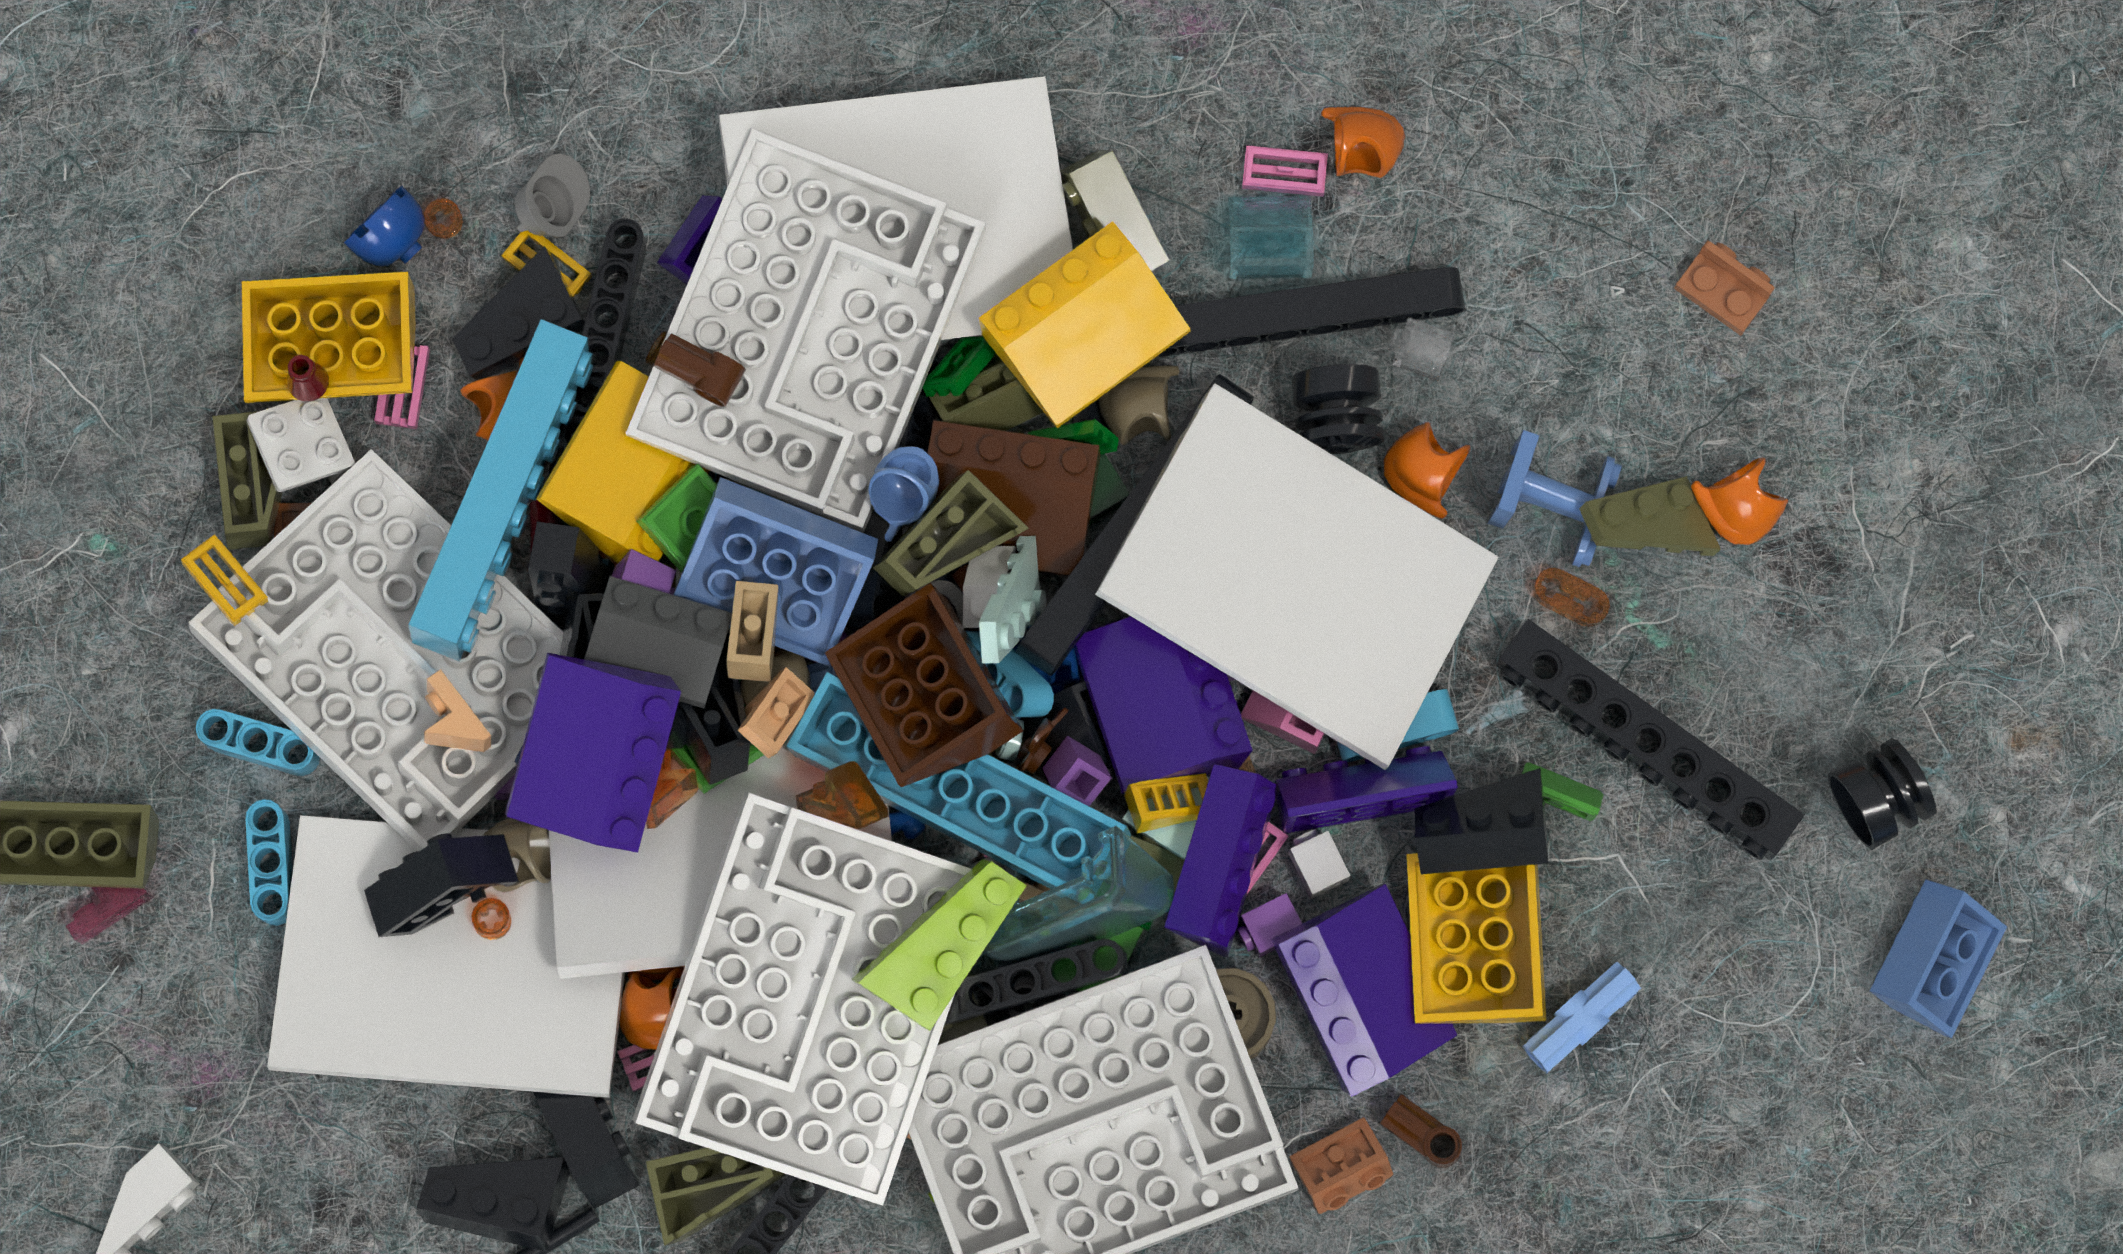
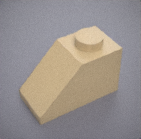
(752, 631)

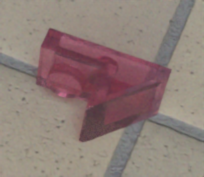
(114, 906)

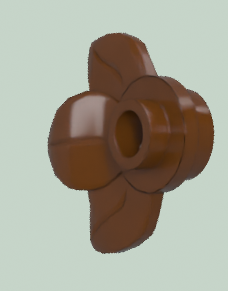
(1034, 748)

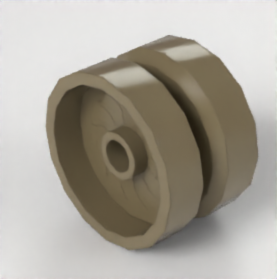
(1252, 1007)

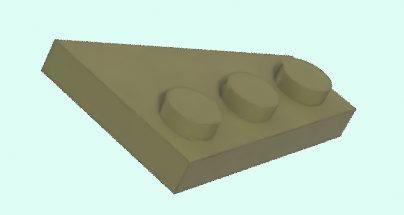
(1651, 516)

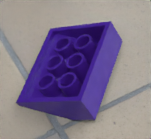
(1159, 705)
(593, 751)
(1362, 791)
(1221, 858)
(1359, 989)

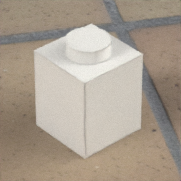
(1318, 863)

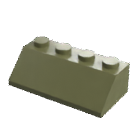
(77, 844)

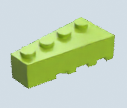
(940, 948)

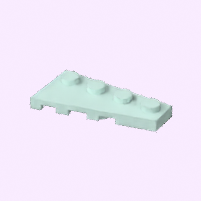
(1014, 606)

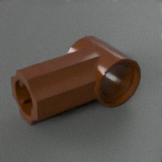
(709, 374)
(1419, 1130)

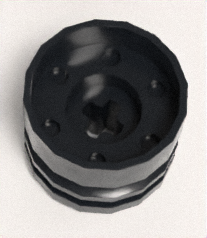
(1337, 407)
(1889, 790)

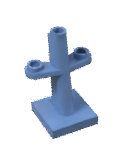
(1536, 489)

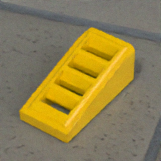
(1149, 820)

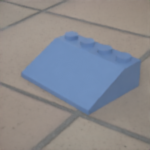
(773, 542)

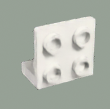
(300, 443)

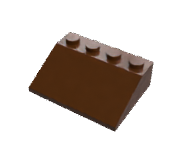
(1035, 477)
(923, 688)

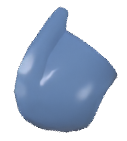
(905, 489)

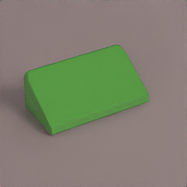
(1568, 794)

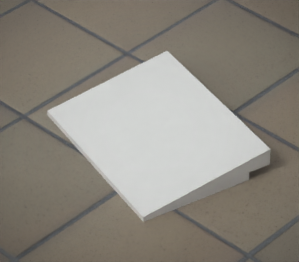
(971, 146)
(834, 309)
(1297, 575)
(341, 661)
(645, 907)
(433, 1000)
(769, 1033)
(1100, 1120)

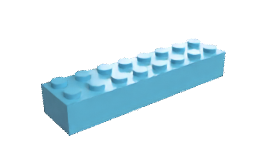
(500, 490)
(974, 803)

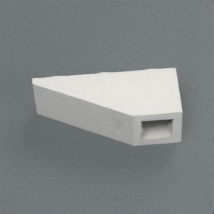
(146, 1196)

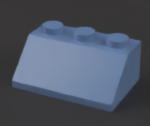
(1938, 957)

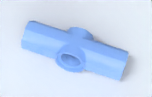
(1581, 1017)

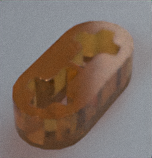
(1576, 588)

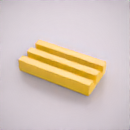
(518, 244)
(245, 607)

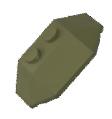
(990, 401)

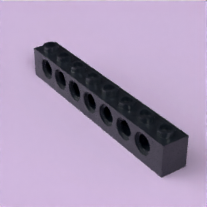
(1673, 741)

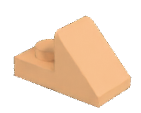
(776, 712)
(460, 725)

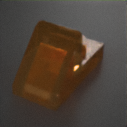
(671, 791)
(844, 798)

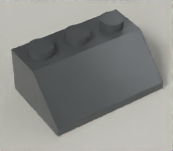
(660, 636)

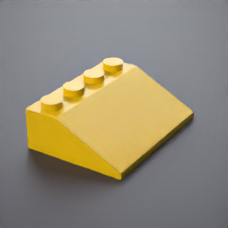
(346, 323)
(1083, 324)
(608, 477)
(1476, 945)

